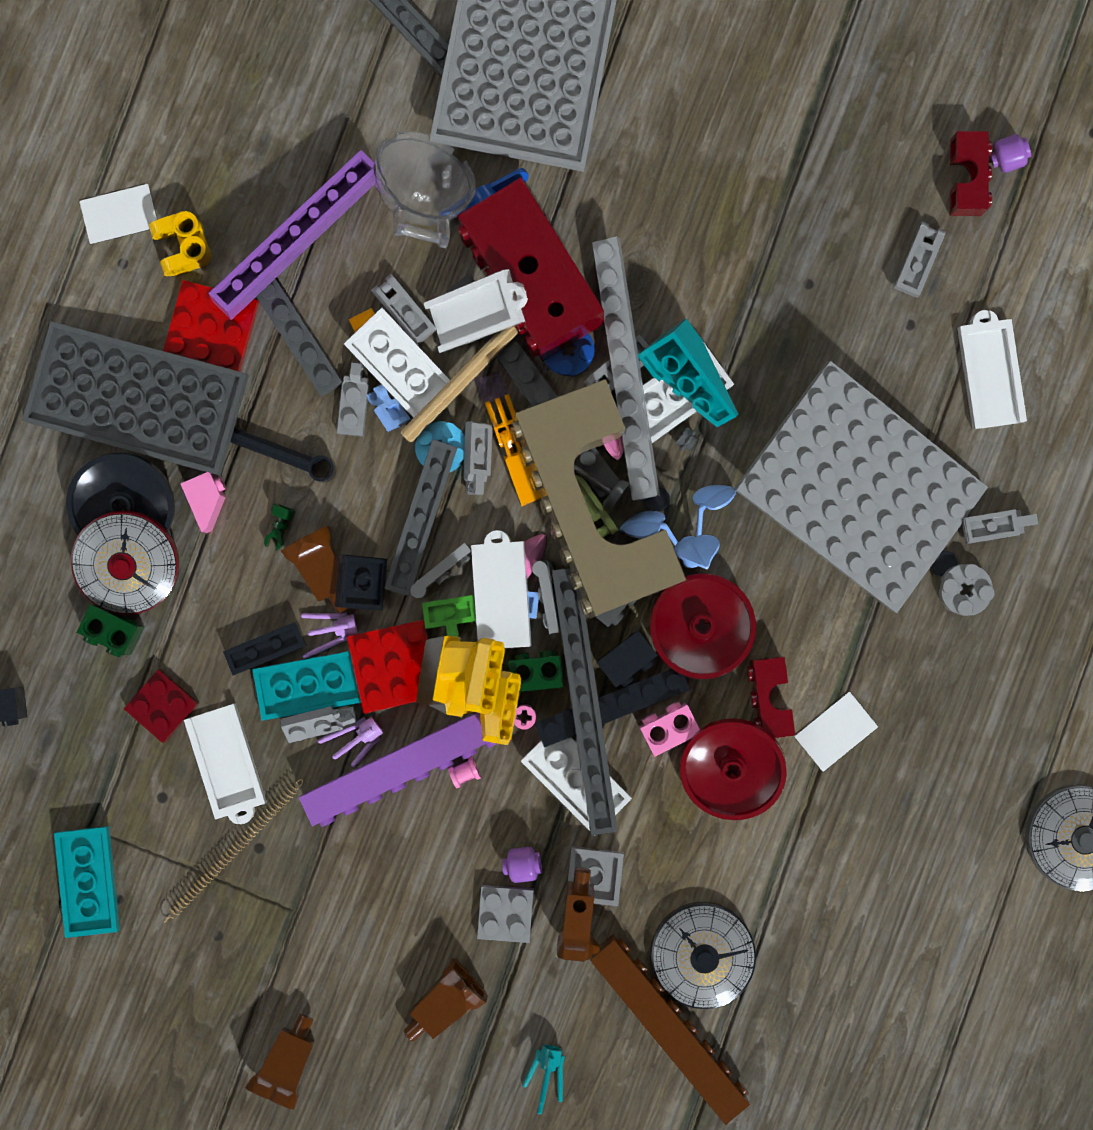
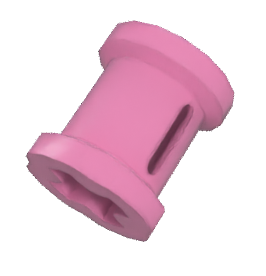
(530, 711)
(464, 772)

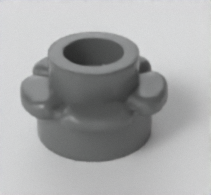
(686, 439)

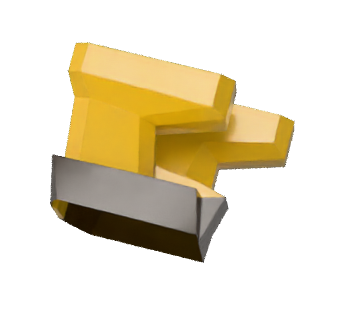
(469, 679)

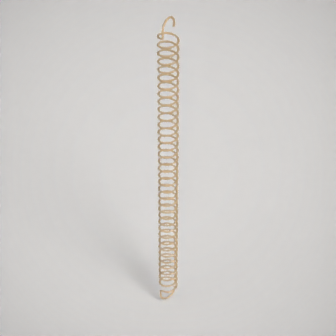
(231, 851)

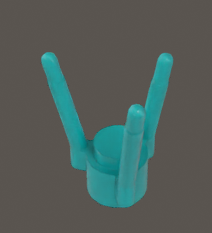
(550, 1058)

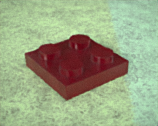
(161, 706)

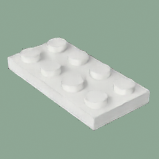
(397, 362)
(668, 410)
(561, 773)

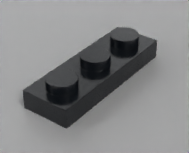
(264, 648)

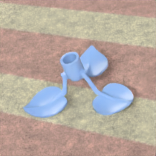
(692, 550)

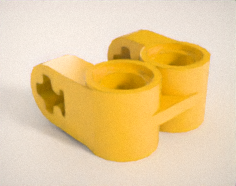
(174, 225)

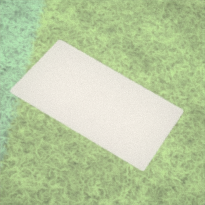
(118, 213)
(836, 731)

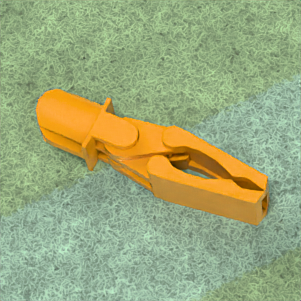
(519, 473)

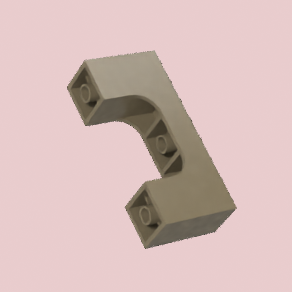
(550, 442)

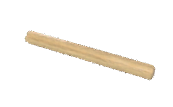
(458, 383)

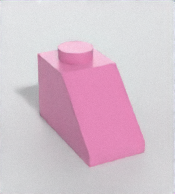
(205, 498)

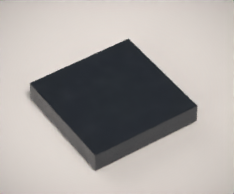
(360, 582)

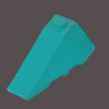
(686, 366)

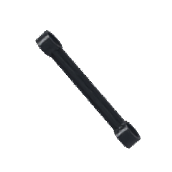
(281, 453)

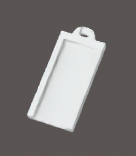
(477, 310)
(991, 371)
(501, 591)
(226, 763)

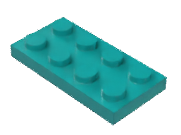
(305, 685)
(87, 881)

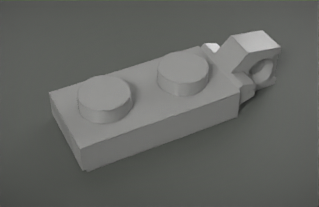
(353, 403)
(477, 456)
(996, 525)
(317, 723)

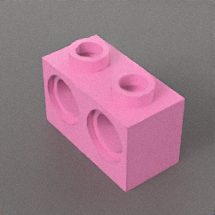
(672, 735)

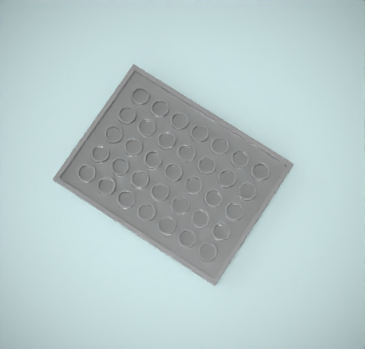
(524, 78)
(861, 487)

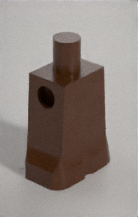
(317, 563)
(575, 935)
(445, 1002)
(284, 1065)

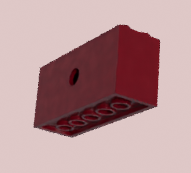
(515, 235)

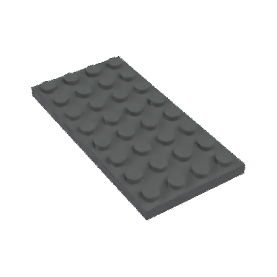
(135, 398)

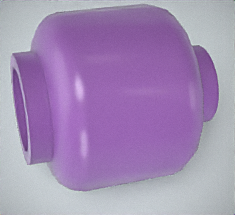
(1010, 153)
(522, 864)

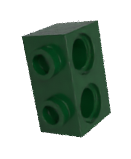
(111, 625)
(537, 680)

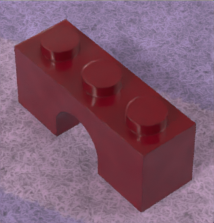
(971, 151)
(765, 675)

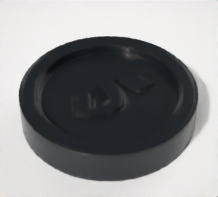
(658, 503)
(944, 562)

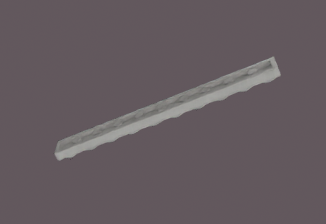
(626, 368)

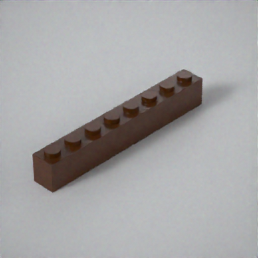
(670, 1030)

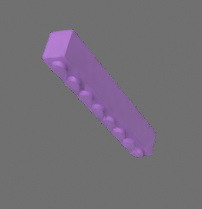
(294, 236)
(394, 770)

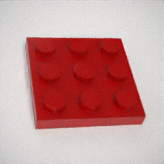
(205, 332)
(388, 664)

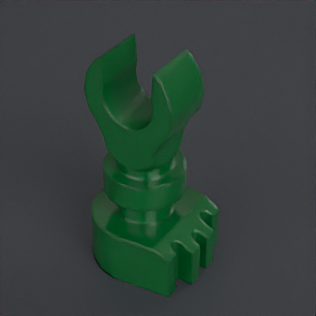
(283, 514)

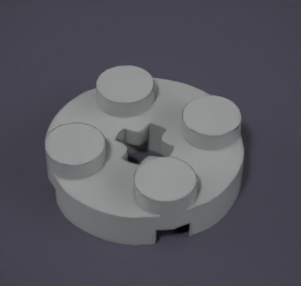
(981, 591)

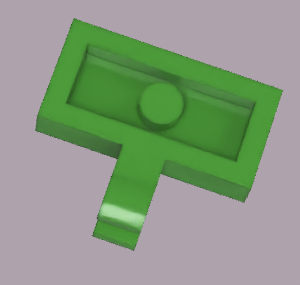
(449, 613)

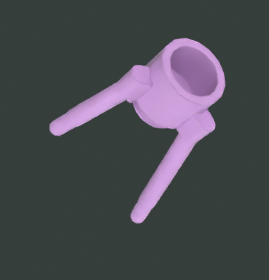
(343, 626)
(368, 731)

